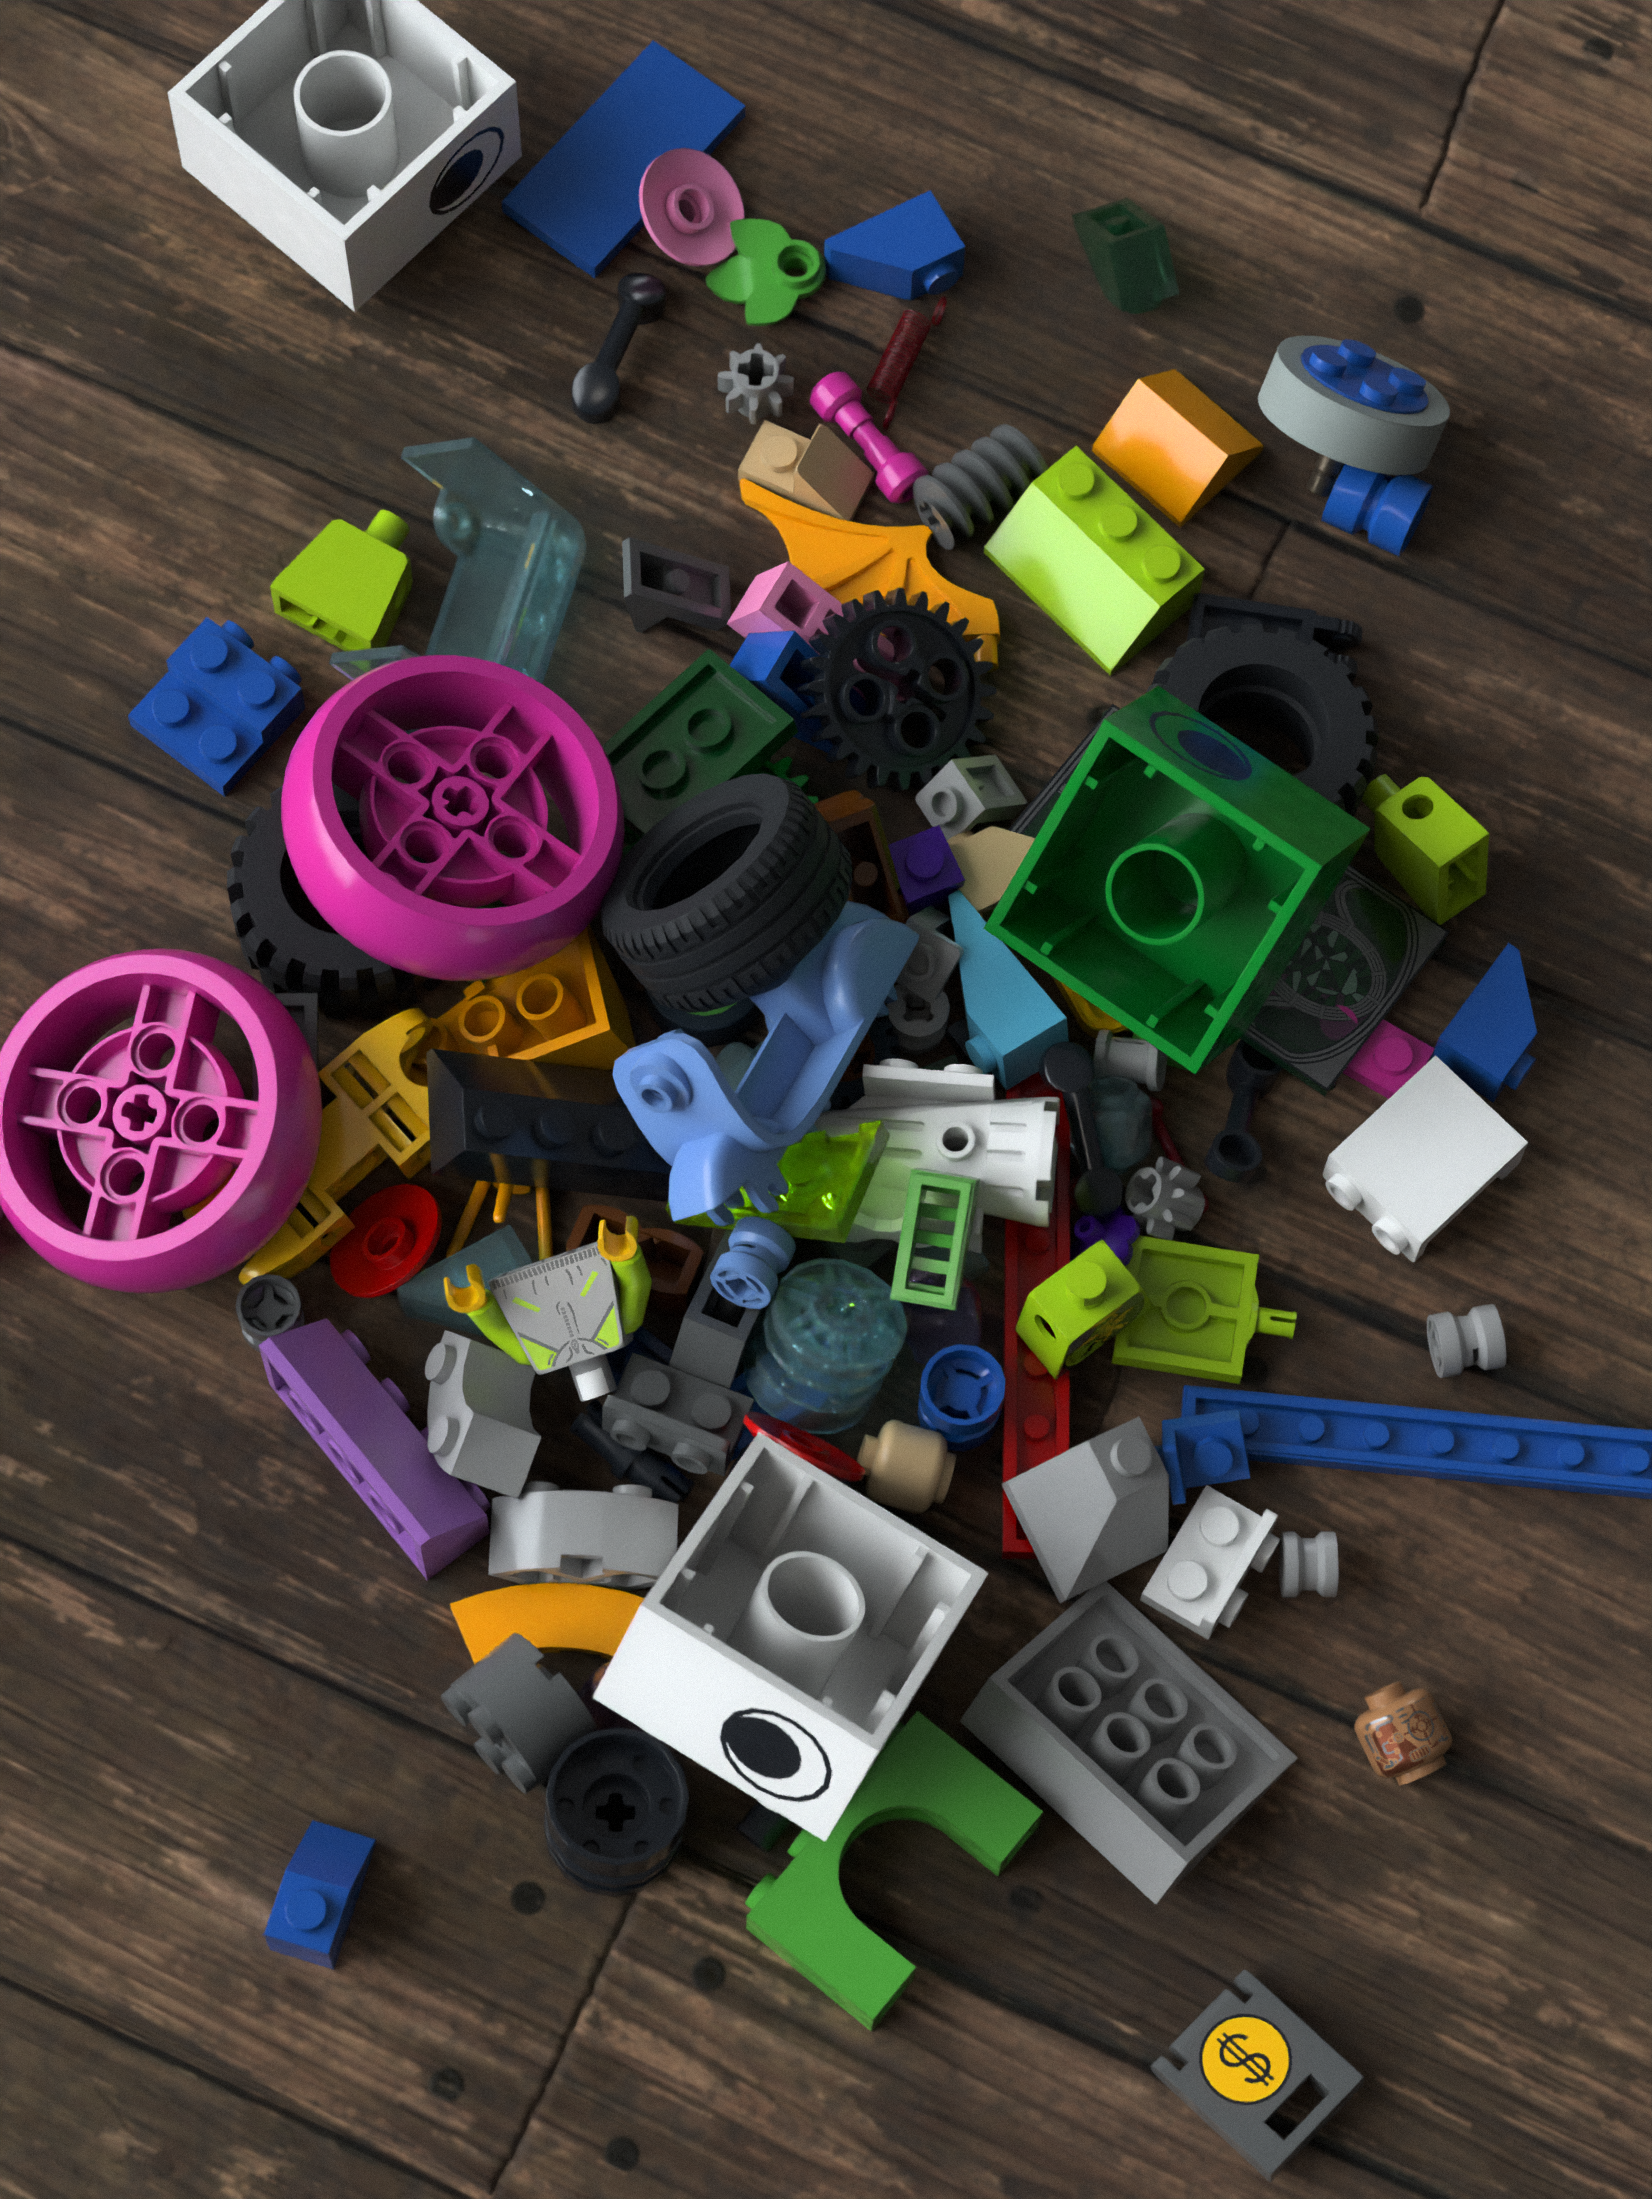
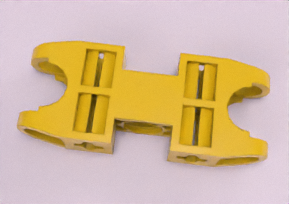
(353, 1140)

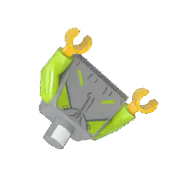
(564, 1307)

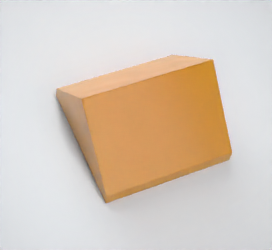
(1174, 444)

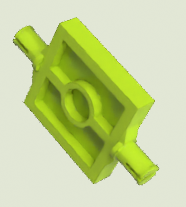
(1199, 1313)

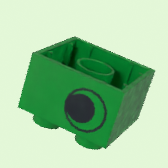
(1175, 878)

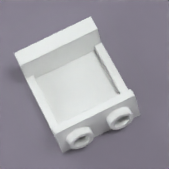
(1422, 1159)

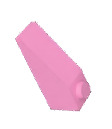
(792, 602)

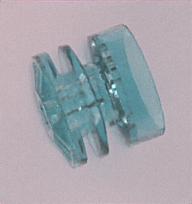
(824, 1345)

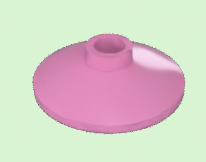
(704, 194)

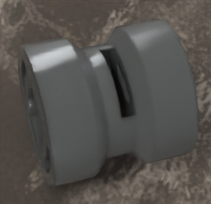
(268, 1300)

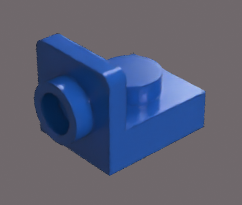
(1203, 1451)

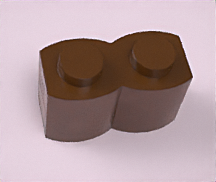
(671, 1258)

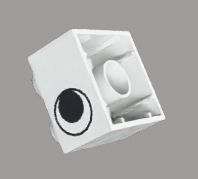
(347, 132)
(789, 1635)

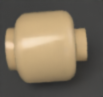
(906, 1466)

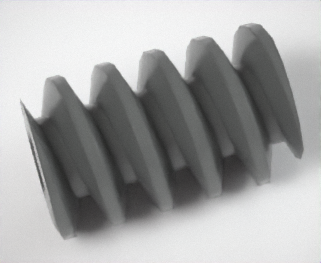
(976, 480)

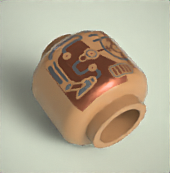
(1403, 1733)

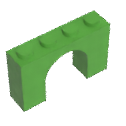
(915, 1778)

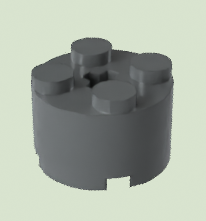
(518, 1711)

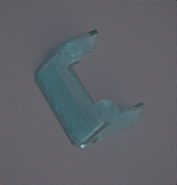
(511, 569)

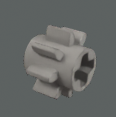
(759, 367)
(1165, 1198)

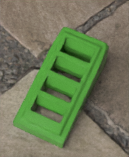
(920, 1182)

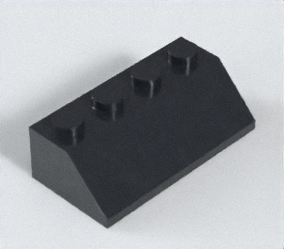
(537, 1127)

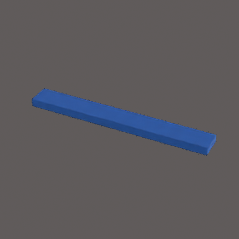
(1435, 1442)

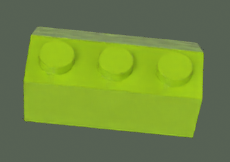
(1095, 561)

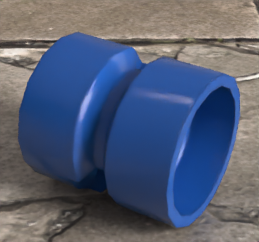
(1380, 505)
(962, 1396)

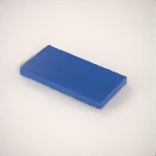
(588, 184)

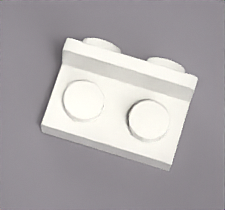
(1209, 1561)

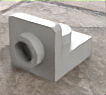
(969, 794)
(932, 957)

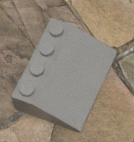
(1127, 1739)

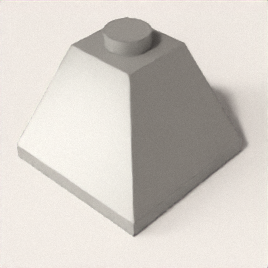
(1095, 1509)

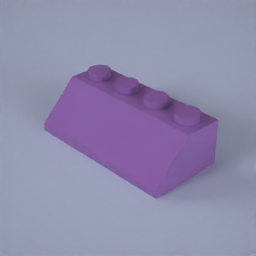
(375, 1443)

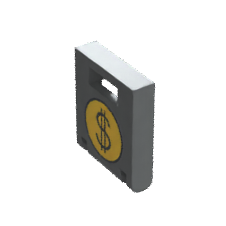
(1246, 2067)

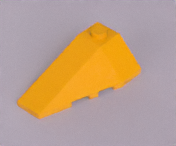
(547, 1013)

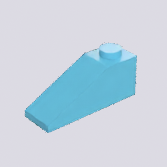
(1004, 1005)

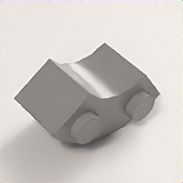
(480, 1414)
(582, 1536)

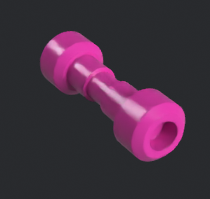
(838, 400)

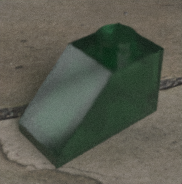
(1127, 255)

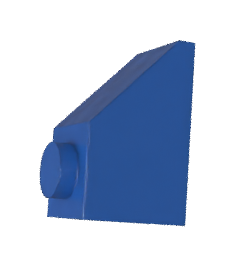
(899, 251)
(773, 667)
(1492, 1030)
(319, 1894)

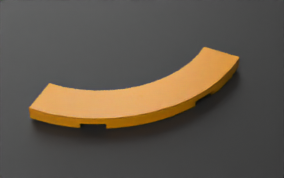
(548, 1616)

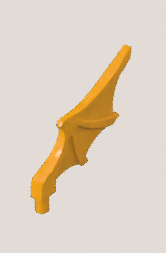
(862, 558)

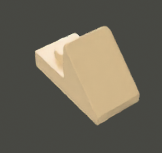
(808, 472)

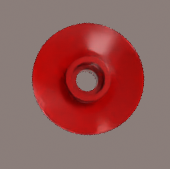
(390, 1241)
(806, 1446)

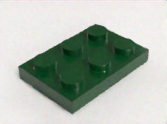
(693, 737)

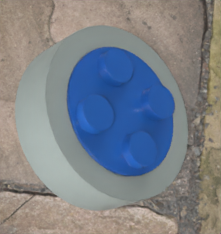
(1352, 408)

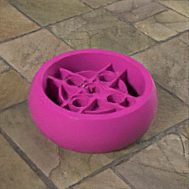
(470, 722)
(266, 1140)

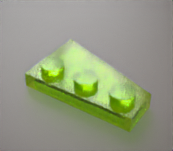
(823, 1182)

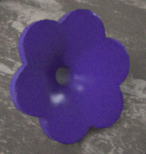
(1116, 1230)

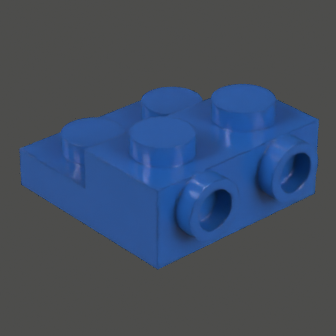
(219, 704)

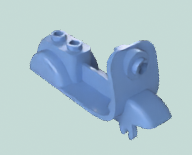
(814, 1029)

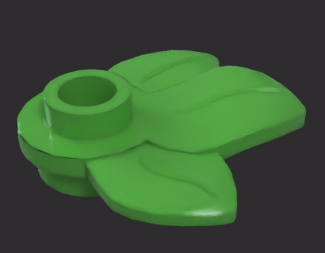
(759, 271)

